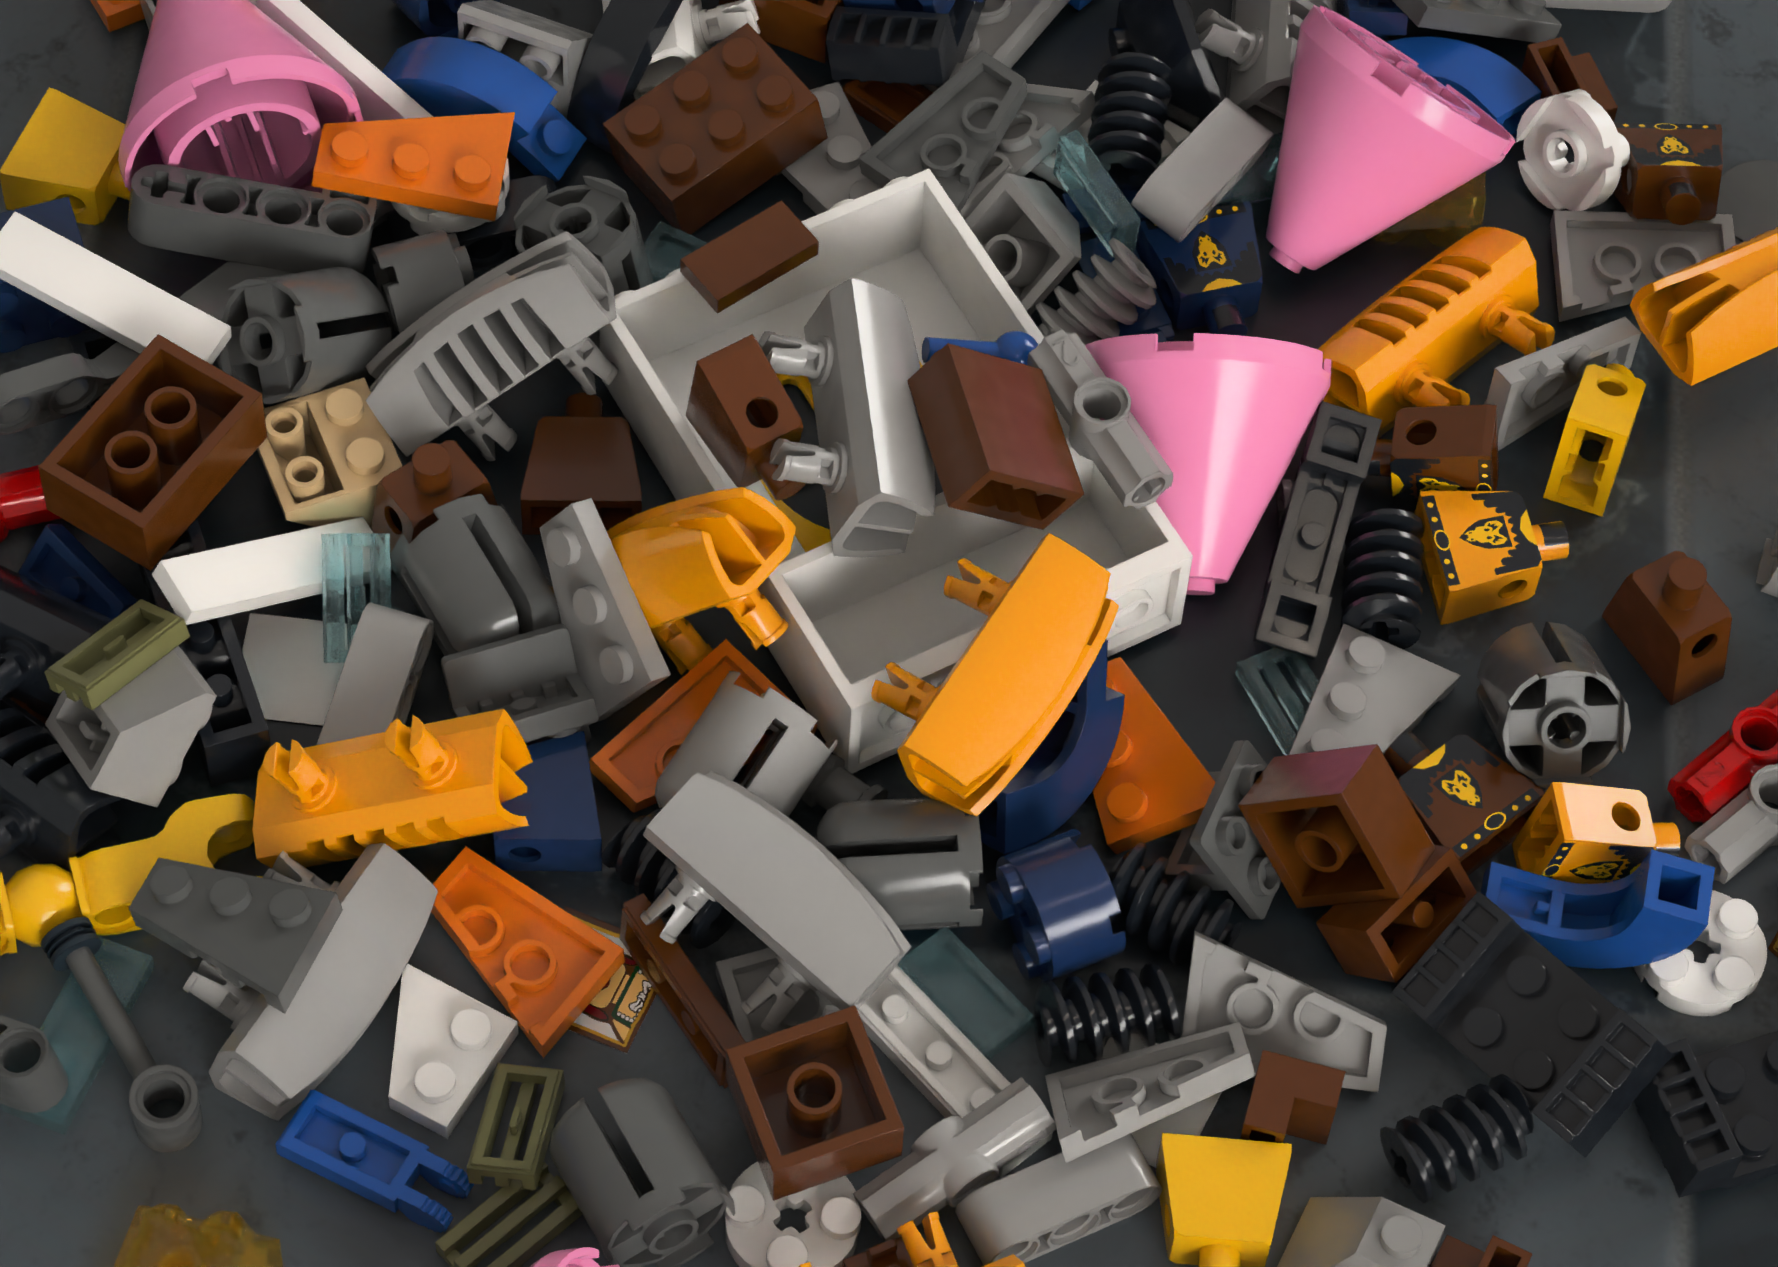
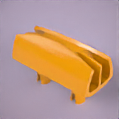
(1714, 310)
(1437, 327)
(701, 557)
(1009, 679)
(389, 789)

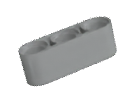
(1202, 170)
(378, 673)
(1058, 1201)

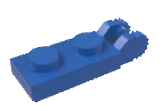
(370, 1159)

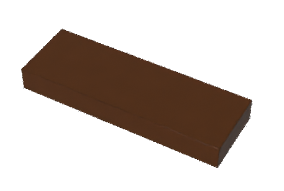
(679, 988)

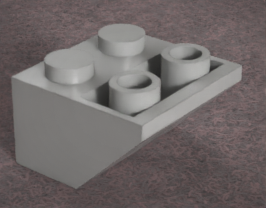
(536, 42)
(139, 734)

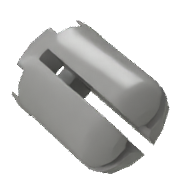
(729, 734)

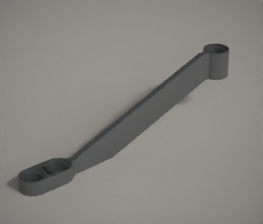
(40, 385)

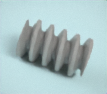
(1103, 299)

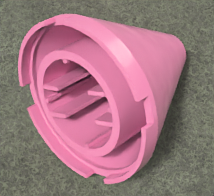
(230, 96)
(1366, 142)
(1225, 424)

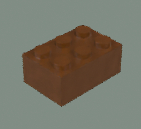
(716, 130)
(153, 451)

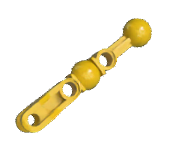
(109, 878)

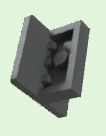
(529, 678)
(1222, 845)

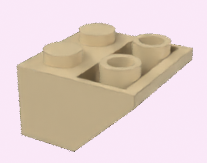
(327, 455)

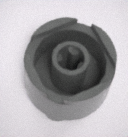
(419, 274)

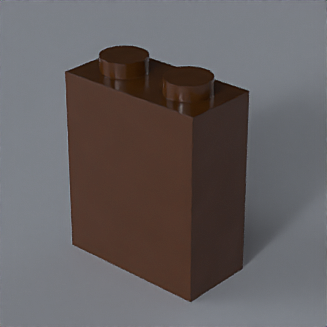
(995, 437)

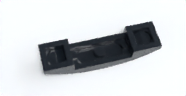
(616, 63)
(1315, 530)

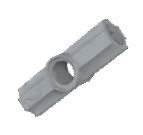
(1114, 444)
(1739, 829)
(955, 1159)

